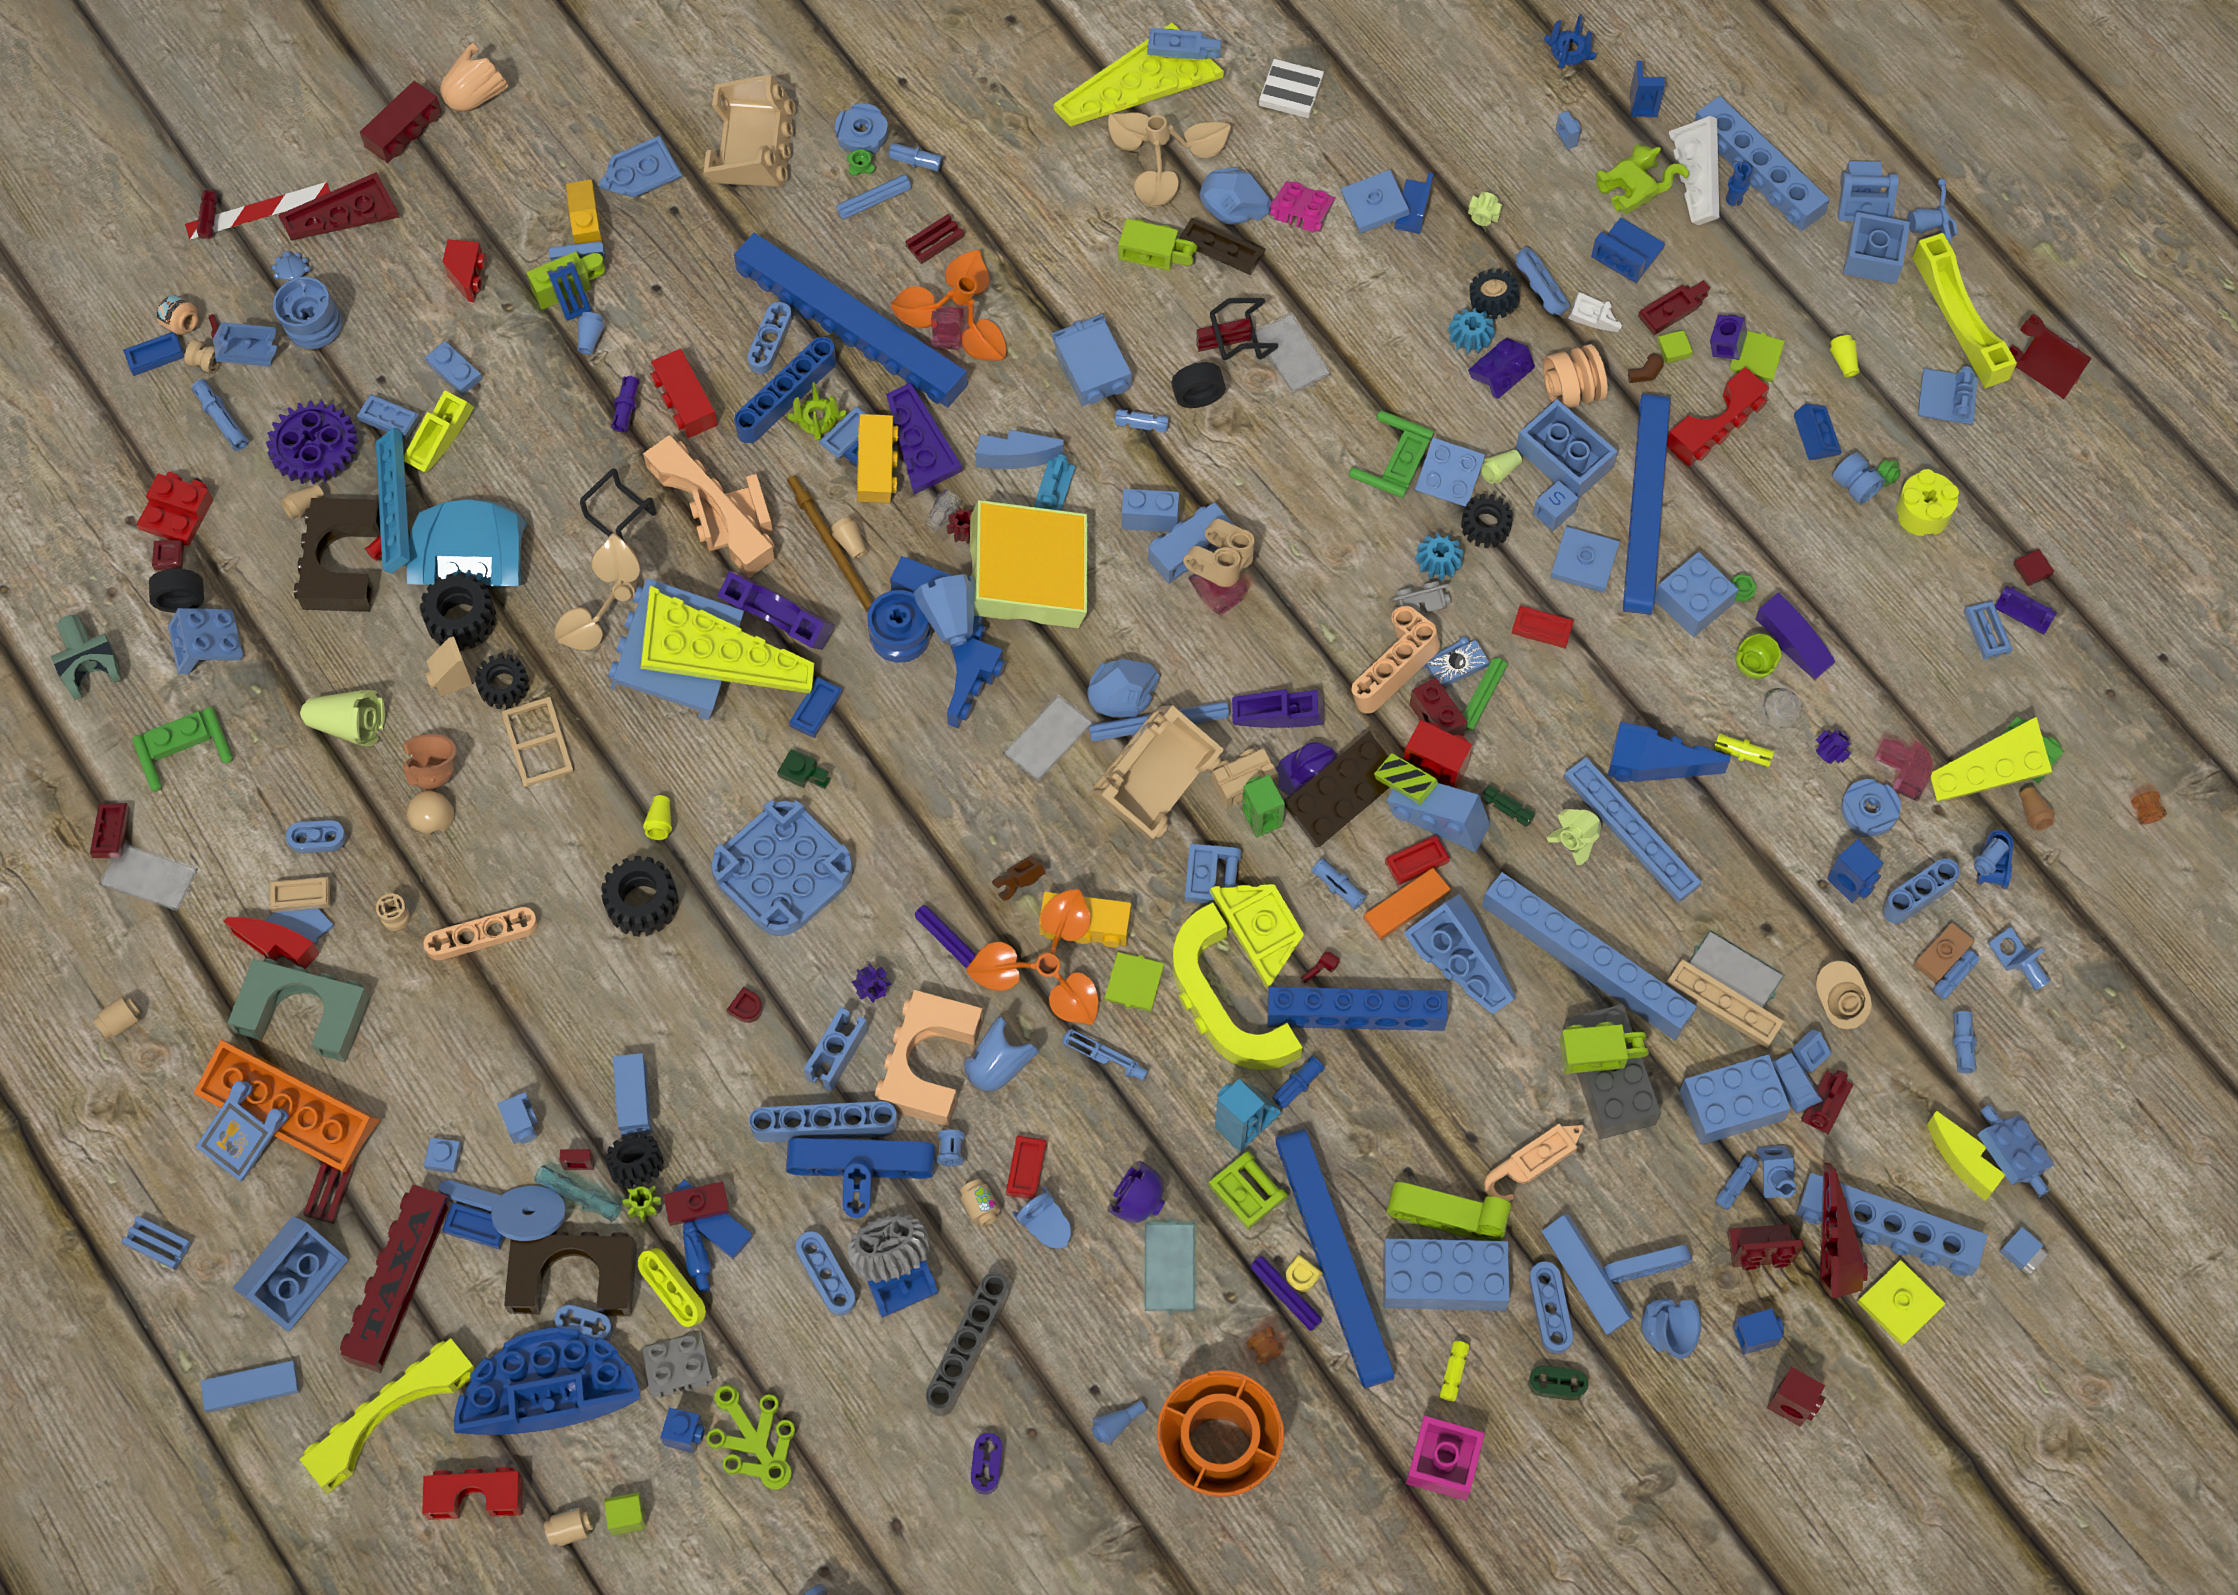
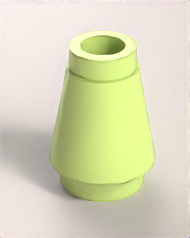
(1500, 466)

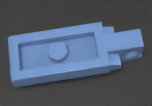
(1182, 44)

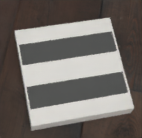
(1291, 88)

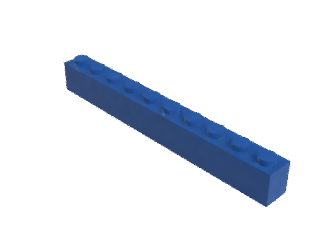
(850, 320)

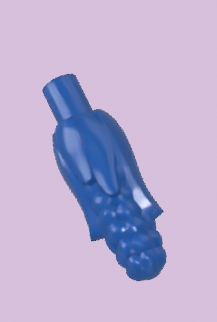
(696, 1256)

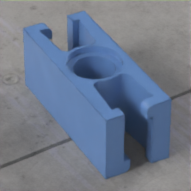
(840, 1060)
(632, 1094)

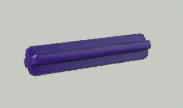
(945, 935)
(1286, 1293)

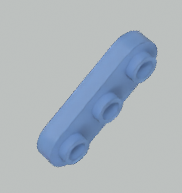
(1542, 281)
(823, 1261)
(1554, 1295)

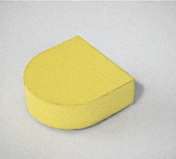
(1302, 1275)

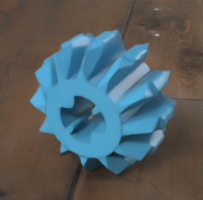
(1471, 330)
(1442, 547)

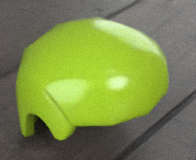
(1758, 656)

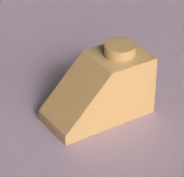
(447, 669)

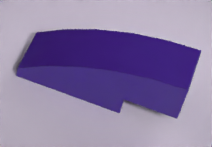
(1795, 636)
(1278, 709)

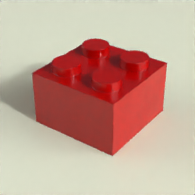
(1438, 753)

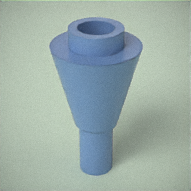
(1111, 1425)

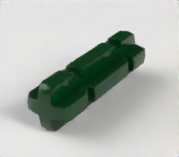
(1508, 805)

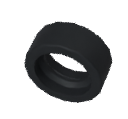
(1198, 385)
(176, 589)

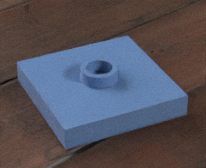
(1375, 201)
(1585, 559)

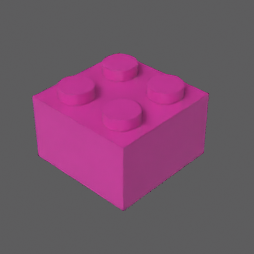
(1445, 1458)

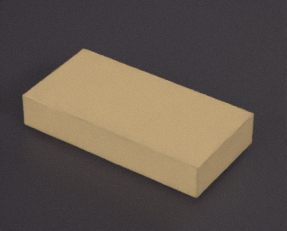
(299, 894)

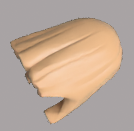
(471, 81)

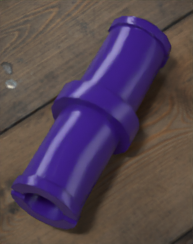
(625, 404)

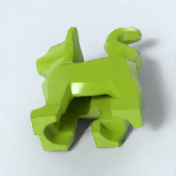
(1635, 181)

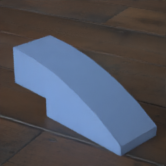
(1017, 451)

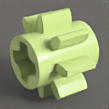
(1484, 209)

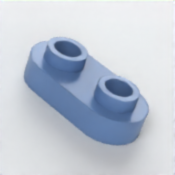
(317, 835)

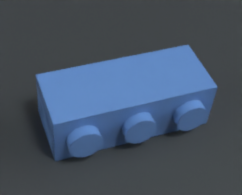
(1168, 552)

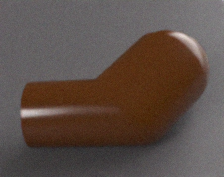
(1649, 371)

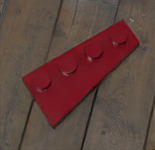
(344, 208)

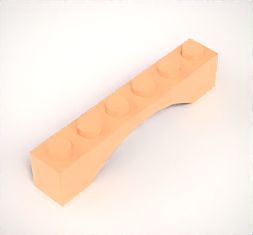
(675, 468)

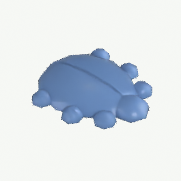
(290, 266)

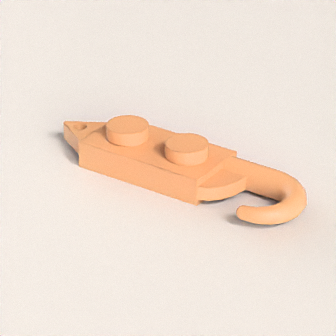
(1535, 1158)

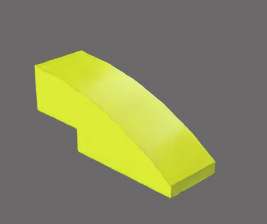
(438, 431)
(1964, 1156)

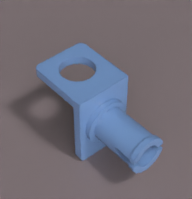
(2020, 958)
(1777, 1171)

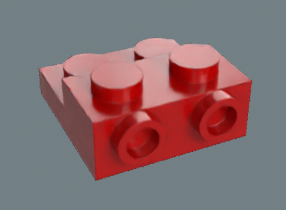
(175, 508)

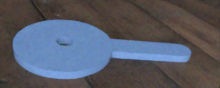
(509, 1208)

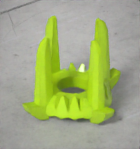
(815, 426)

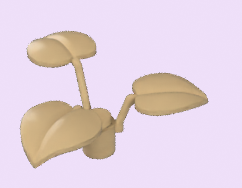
(1132, 129)
(610, 563)

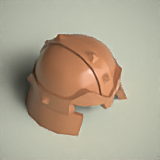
(430, 762)

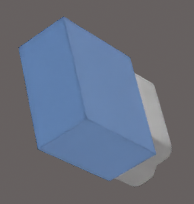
(2024, 1251)

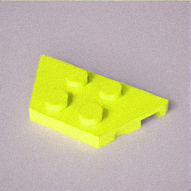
(1260, 925)

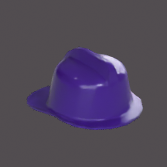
(1302, 765)

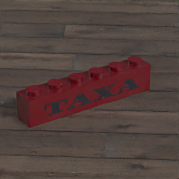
(395, 1278)

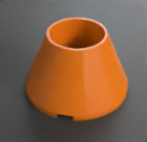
(1228, 1398)

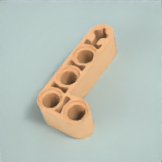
(1373, 690)

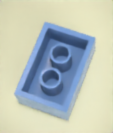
(1566, 448)
(1734, 1099)

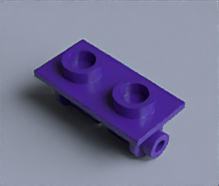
(2025, 610)

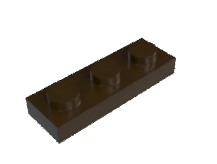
(1222, 246)

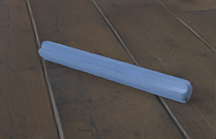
(1131, 725)

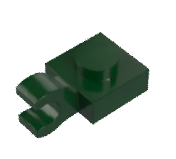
(801, 768)

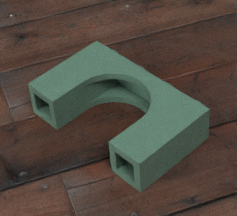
(270, 983)

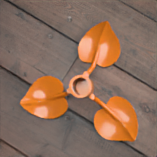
(967, 278)
(1072, 999)

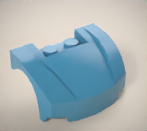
(469, 539)

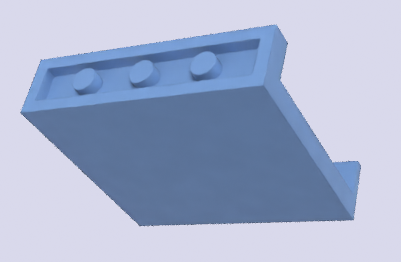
(681, 689)

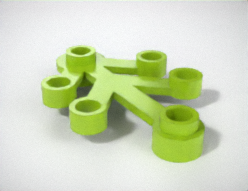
(754, 1441)

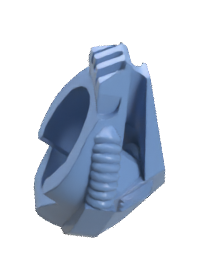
(1234, 196)
(1122, 688)

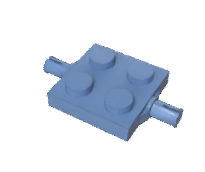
(2015, 1150)

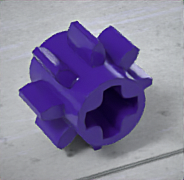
(1833, 746)
(871, 983)

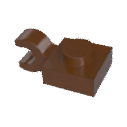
(1021, 874)

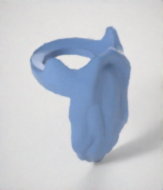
(1045, 1220)

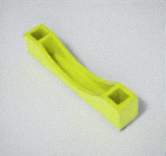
(1985, 350)
(336, 1456)

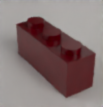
(400, 122)

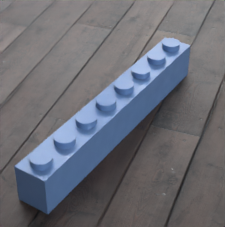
(1589, 956)

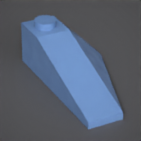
(1459, 948)

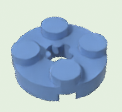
(861, 114)
(1876, 794)

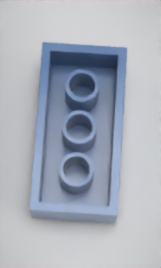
(1445, 1274)

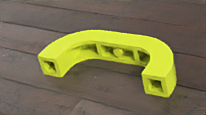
(1241, 1048)

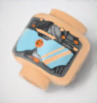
(177, 315)

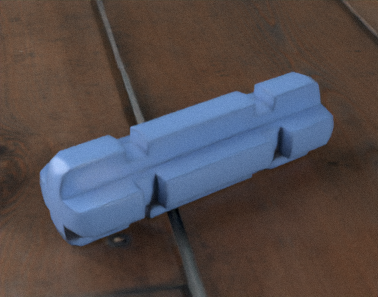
(1141, 420)
(1956, 974)
(1737, 1182)

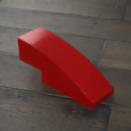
(273, 940)

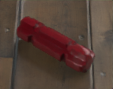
(207, 214)

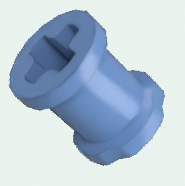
(950, 1147)

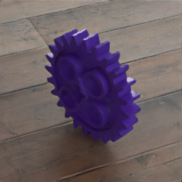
(312, 442)

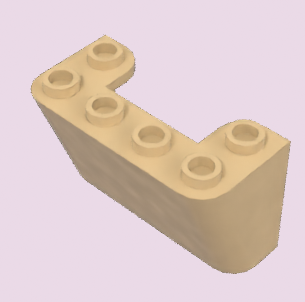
(754, 133)

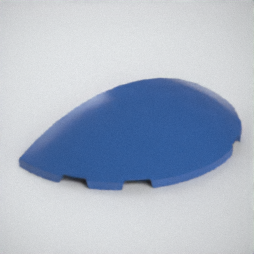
(545, 1384)

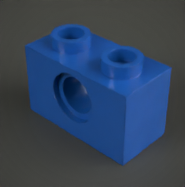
(1856, 871)

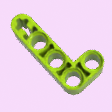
(1450, 1213)

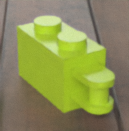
(1154, 245)
(587, 269)
(1599, 1047)

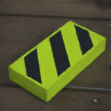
(1406, 778)

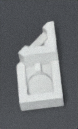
(1593, 313)

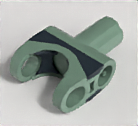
(83, 655)

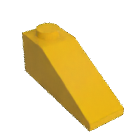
(583, 212)

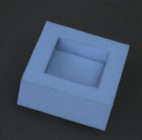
(1568, 129)
(1811, 1050)
(442, 1155)

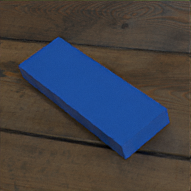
(721, 1230)

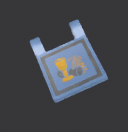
(237, 1135)

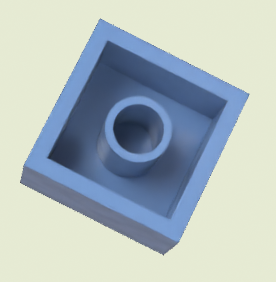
(1876, 247)
(1696, 594)

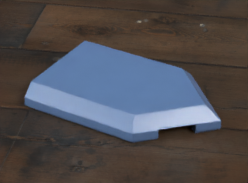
(640, 169)

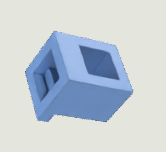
(519, 1118)

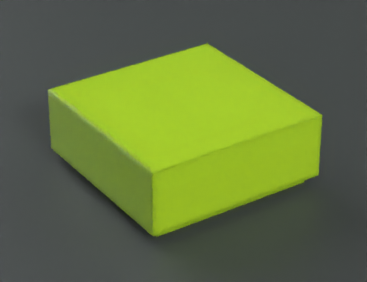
(1674, 346)

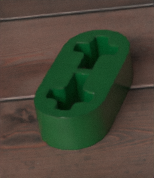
(1558, 1375)

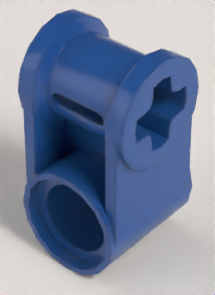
(2003, 867)

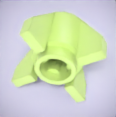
(1577, 832)

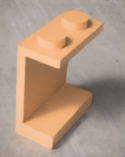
(750, 503)

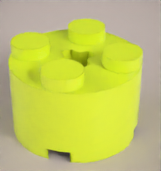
(1926, 503)

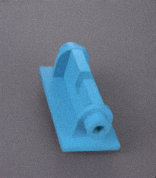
(1055, 483)

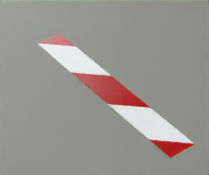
(261, 209)

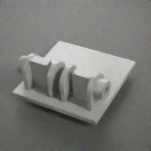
(676, 1365)

